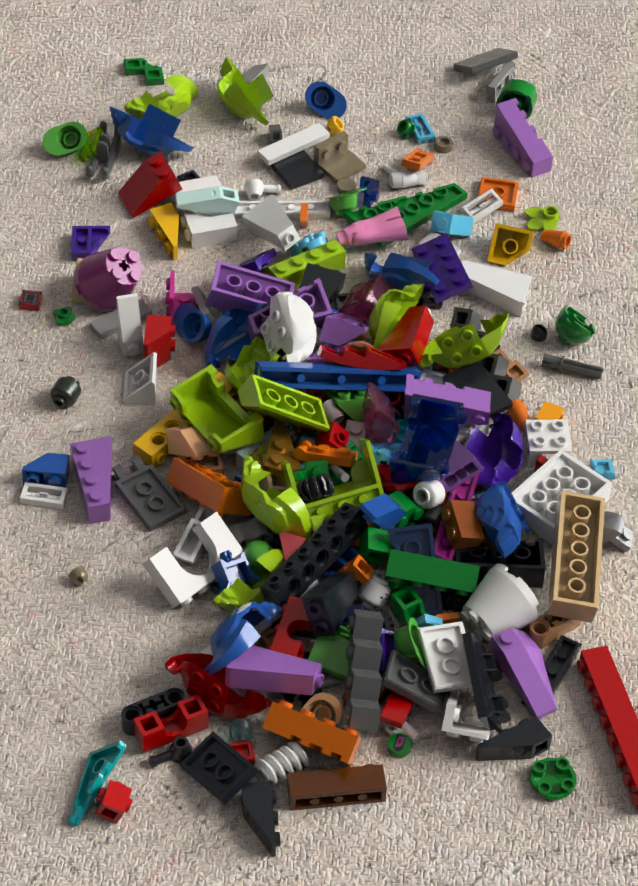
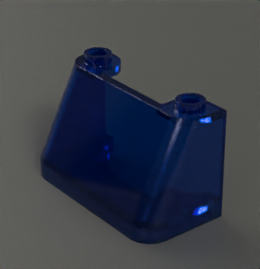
(427, 440)

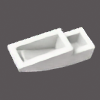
(190, 546)

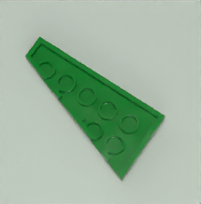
(415, 209)

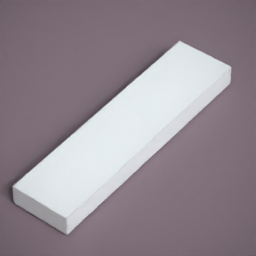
(293, 144)

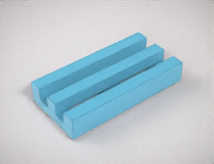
(419, 135)

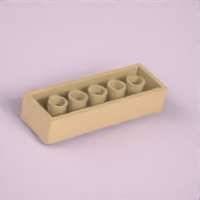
(576, 556)

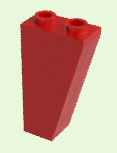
(410, 336)

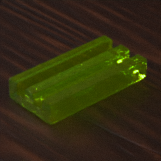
(90, 146)

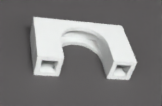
(203, 230)
(177, 583)

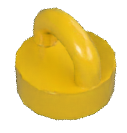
(335, 125)

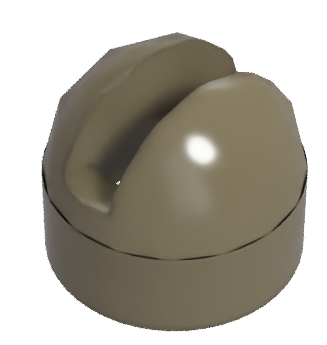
(78, 575)

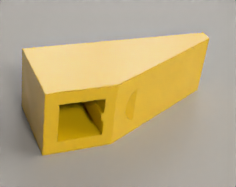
(166, 225)

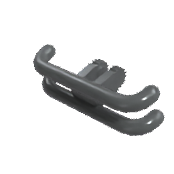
(105, 152)

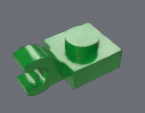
(311, 469)

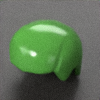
(254, 550)

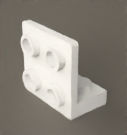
(545, 437)
(455, 729)

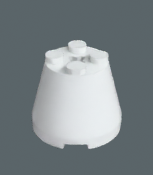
(500, 604)

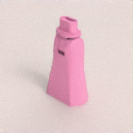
(380, 228)

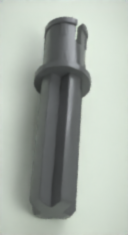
(572, 366)

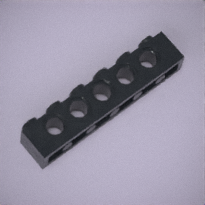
(315, 555)

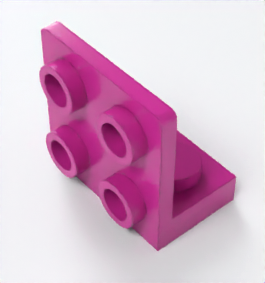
(175, 299)

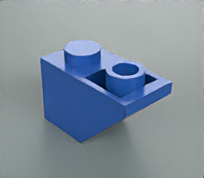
(48, 470)
(382, 512)

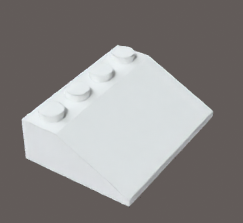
(542, 490)

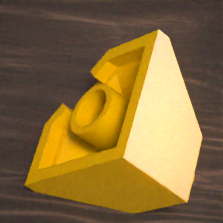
(509, 244)

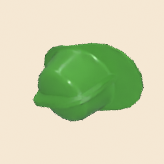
(65, 138)
(345, 201)
(407, 641)

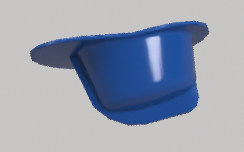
(325, 100)
(191, 323)

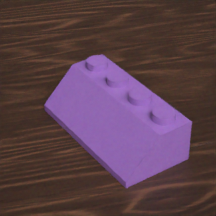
(243, 288)

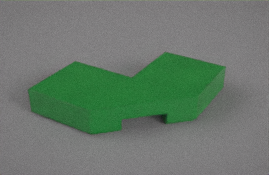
(140, 66)

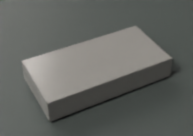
(201, 301)

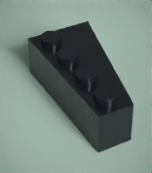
(524, 562)

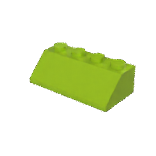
(329, 255)
(283, 403)

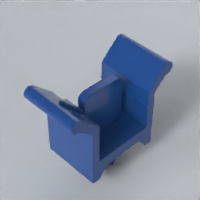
(230, 568)

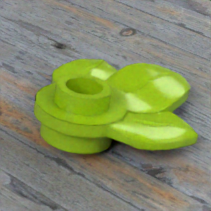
(542, 218)

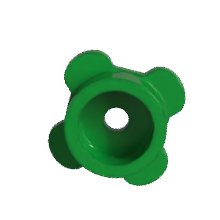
(406, 128)
(64, 316)

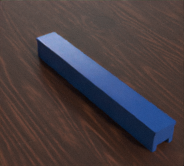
(333, 376)

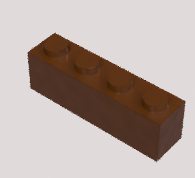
(336, 787)

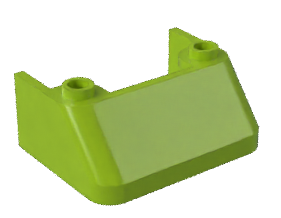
(362, 488)

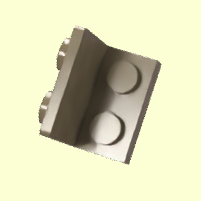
(336, 159)

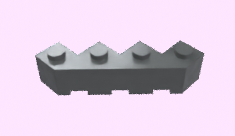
(495, 363)
(363, 675)

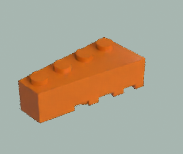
(207, 487)
(313, 733)

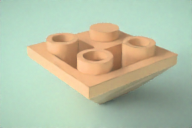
(188, 442)

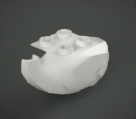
(289, 328)

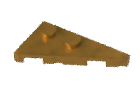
(279, 449)

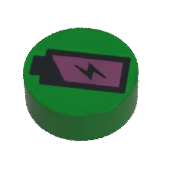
(399, 745)

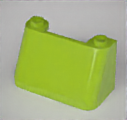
(215, 412)

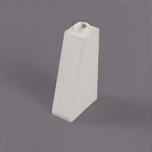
(271, 223)
(499, 286)

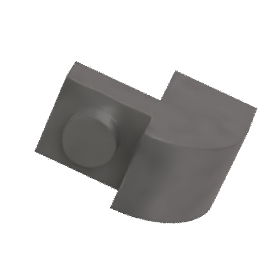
(616, 531)

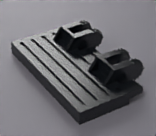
(483, 672)

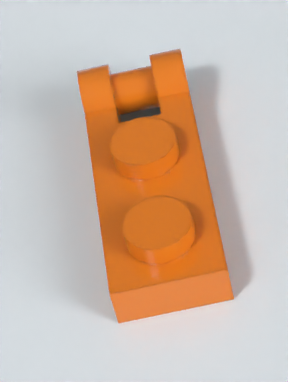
(417, 160)
(334, 456)

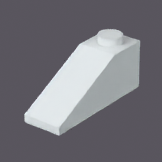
(129, 325)

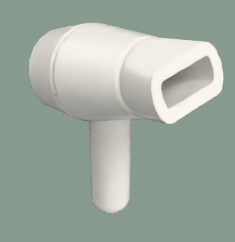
(404, 179)

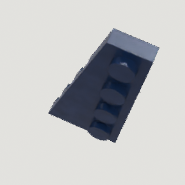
(418, 540)

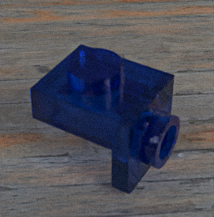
(372, 192)

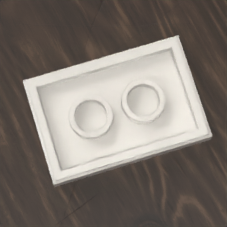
(445, 656)

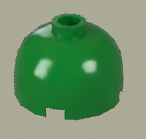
(572, 327)

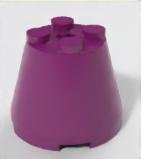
(108, 275)

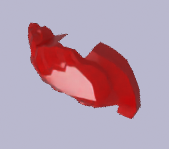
(212, 687)

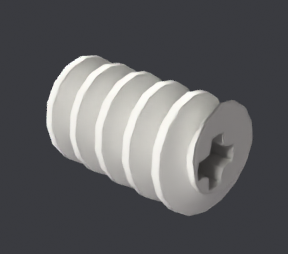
(281, 761)

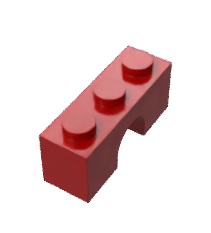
(293, 620)
(188, 719)

